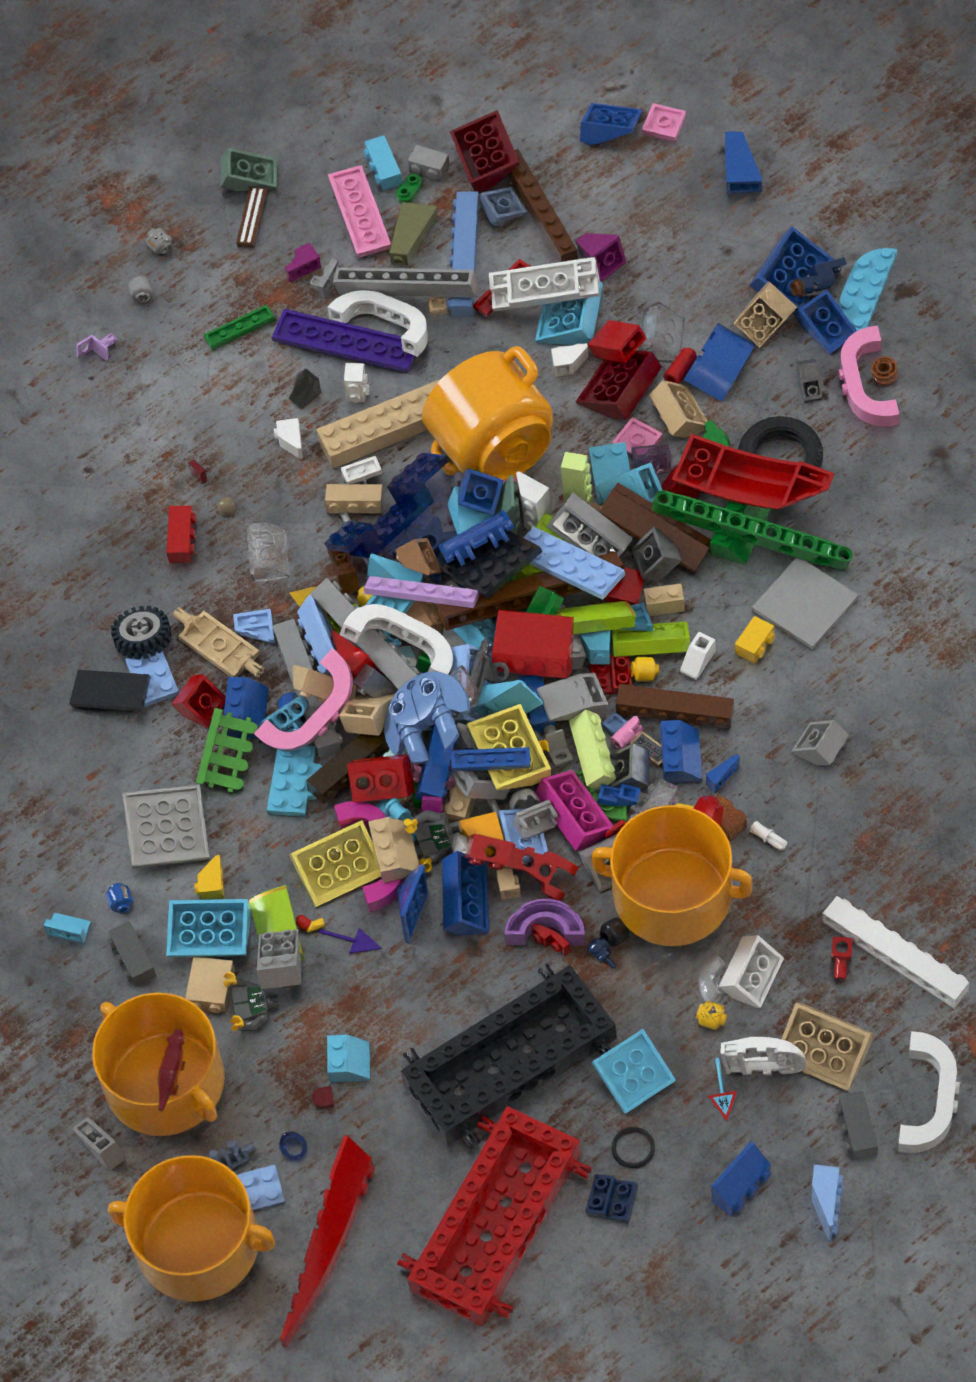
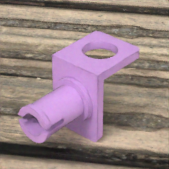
(98, 346)

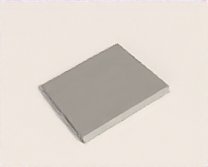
(805, 602)
(165, 826)

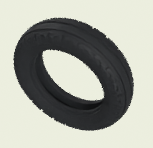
(784, 427)

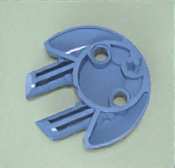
(422, 703)

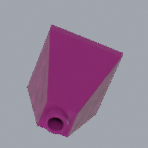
(606, 250)

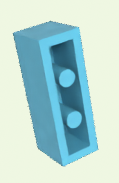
(382, 163)

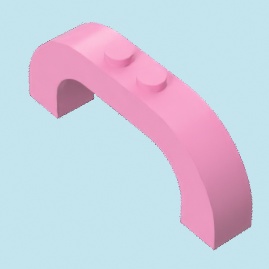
(870, 411)
(325, 714)

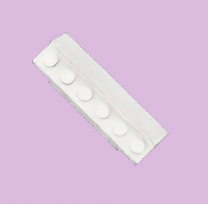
(544, 284)

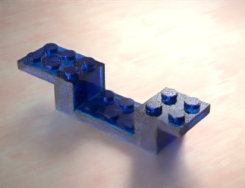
(411, 501)

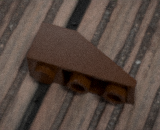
(344, 571)

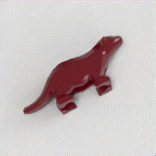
(170, 1068)

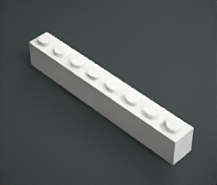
(896, 952)

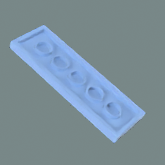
(574, 564)

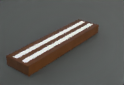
(251, 217)

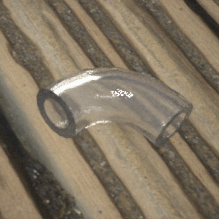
(708, 979)

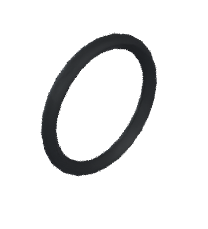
(633, 1164)

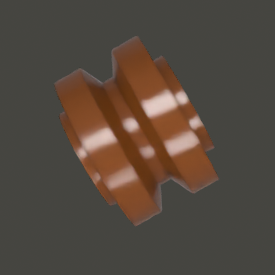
(884, 378)

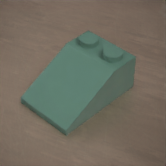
(246, 169)

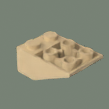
(764, 314)
(365, 714)

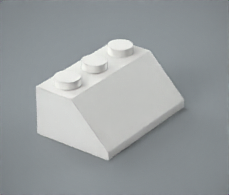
(533, 500)
(751, 971)

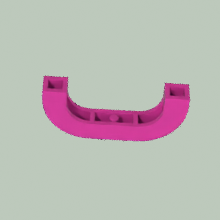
(348, 813)

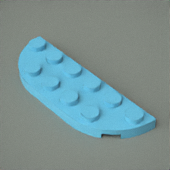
(866, 286)

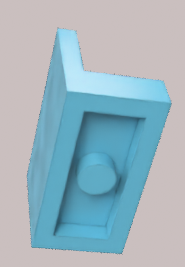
(67, 927)

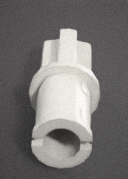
(768, 835)

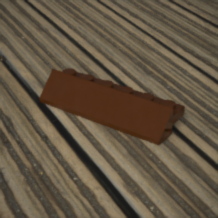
(637, 517)

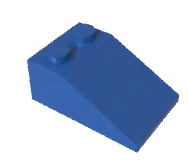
(825, 322)

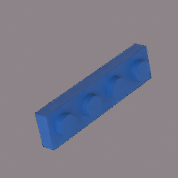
(490, 759)

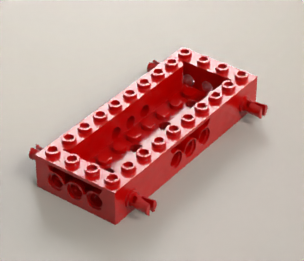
(477, 1210)

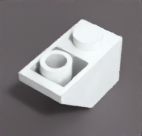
(568, 358)
(698, 655)

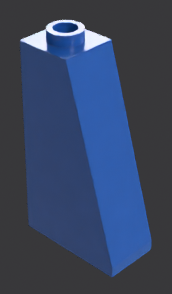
(741, 169)

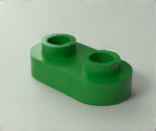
(410, 186)

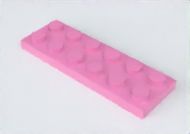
(359, 211)

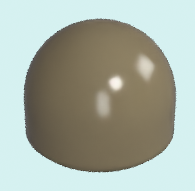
(226, 506)

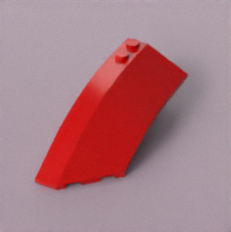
(748, 476)

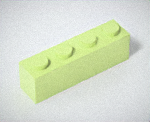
(576, 476)
(592, 749)

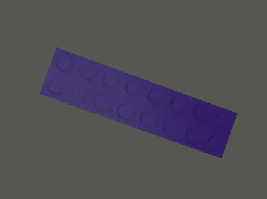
(342, 340)

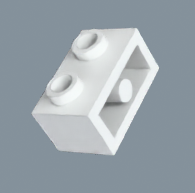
(356, 382)

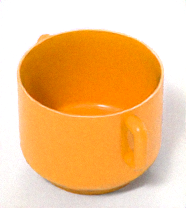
(489, 415)
(672, 875)
(129, 1057)
(191, 1228)

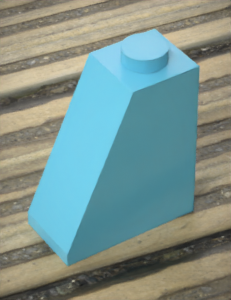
(597, 646)

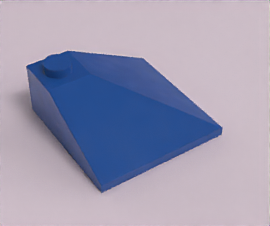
(607, 122)
(412, 899)

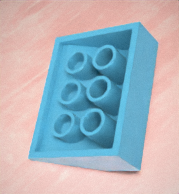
(568, 321)
(208, 927)

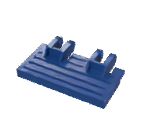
(476, 536)

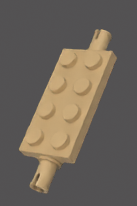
(218, 644)

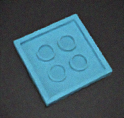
(633, 1071)

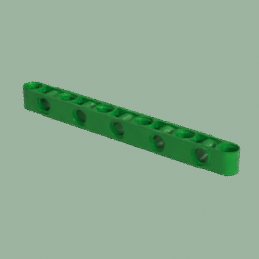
(752, 530)

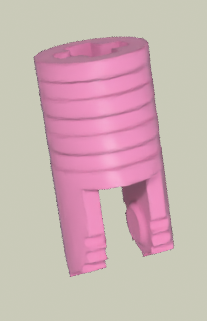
(626, 733)

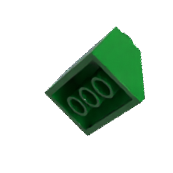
(732, 548)

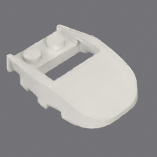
(781, 1056)

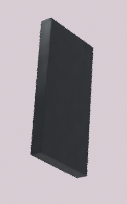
(110, 690)

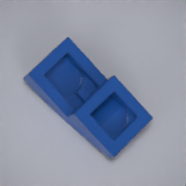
(614, 796)

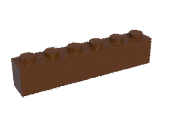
(674, 706)

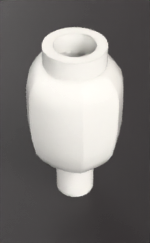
(460, 843)

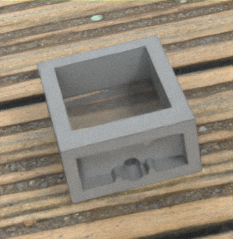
(478, 785)

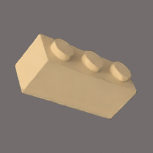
(354, 498)

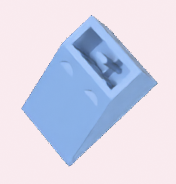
(826, 1197)

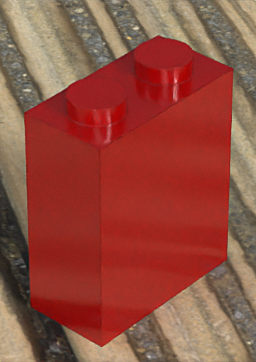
(617, 341)

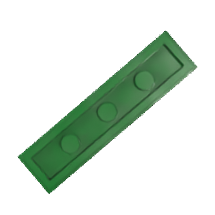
(239, 327)

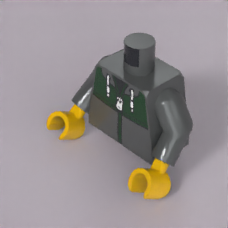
(433, 834)
(249, 1003)

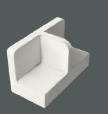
(361, 471)

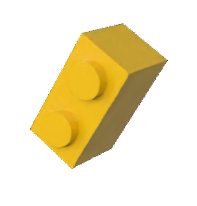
(754, 640)

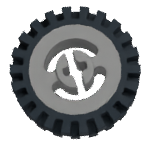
(144, 640)

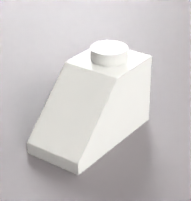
(289, 436)

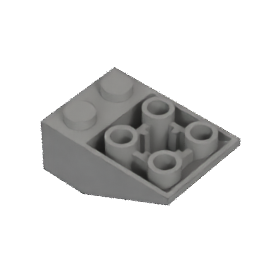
(572, 696)
(279, 959)

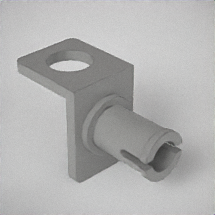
(557, 745)

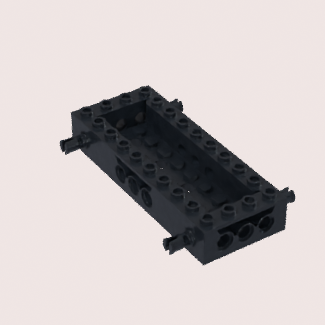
(498, 1043)

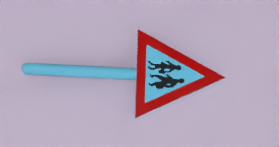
(723, 1101)

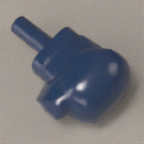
(600, 950)

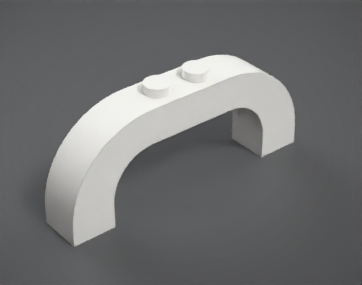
(388, 308)
(403, 627)
(925, 1137)

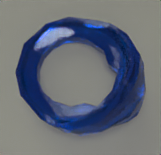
(282, 1145)

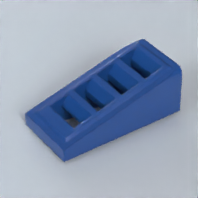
(721, 773)

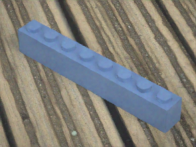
(464, 246)

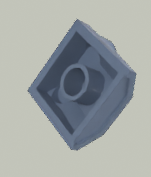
(501, 206)

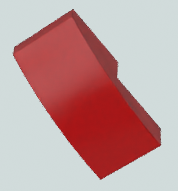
(547, 936)

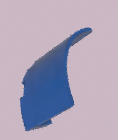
(721, 362)

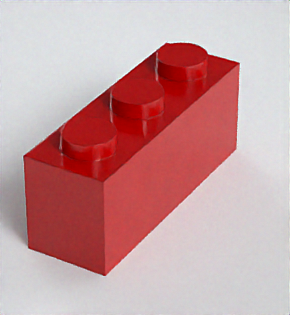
(180, 534)

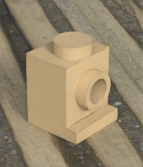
(508, 884)

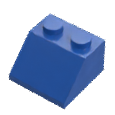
(479, 491)

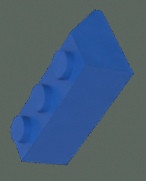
(244, 700)
(680, 752)
(740, 1180)

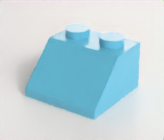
(347, 1059)

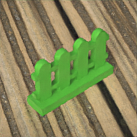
(218, 759)

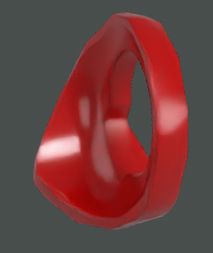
(615, 829)

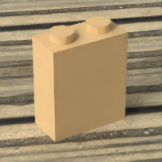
(206, 984)

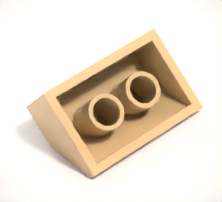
(678, 409)
(314, 683)
(393, 848)

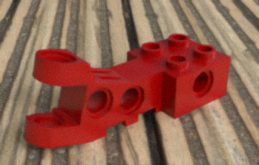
(506, 855)

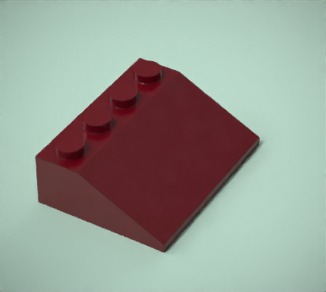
(485, 151)
(620, 386)

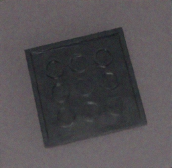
(492, 565)

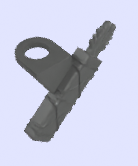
(483, 670)

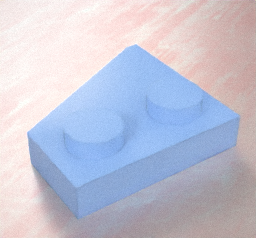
(255, 625)

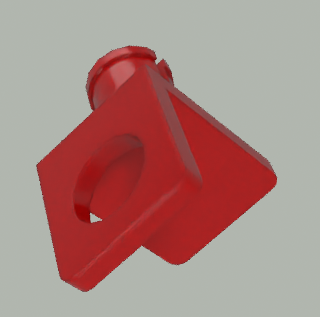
(841, 958)

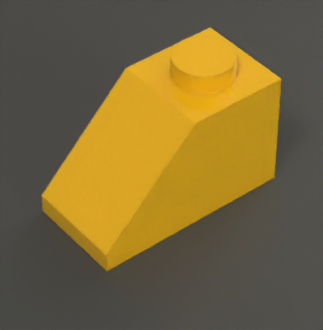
(210, 881)

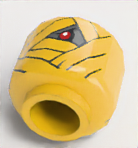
(711, 1015)

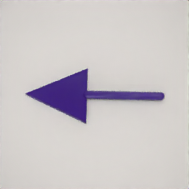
(361, 942)

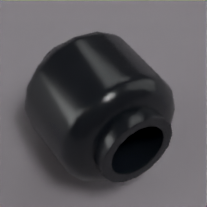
(614, 931)

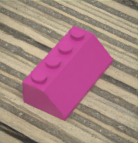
(577, 811)

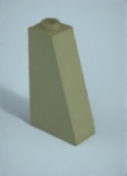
(411, 230)

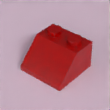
(199, 700)

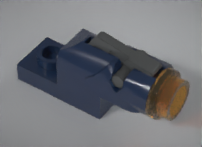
(818, 279)

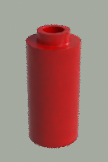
(680, 365)

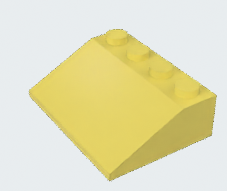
(511, 730)
(337, 863)

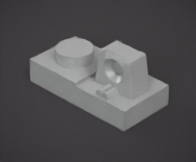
(324, 283)

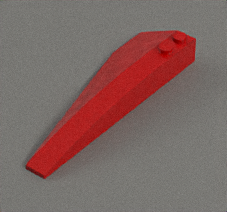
(347, 1186)

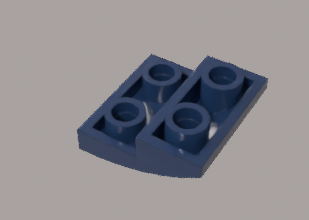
(611, 1198)

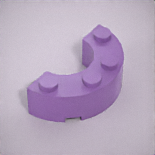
(549, 914)

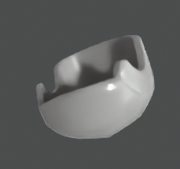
(524, 799)

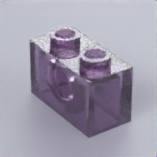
(658, 454)

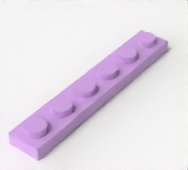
(421, 592)

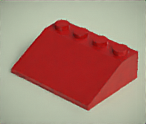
(534, 643)

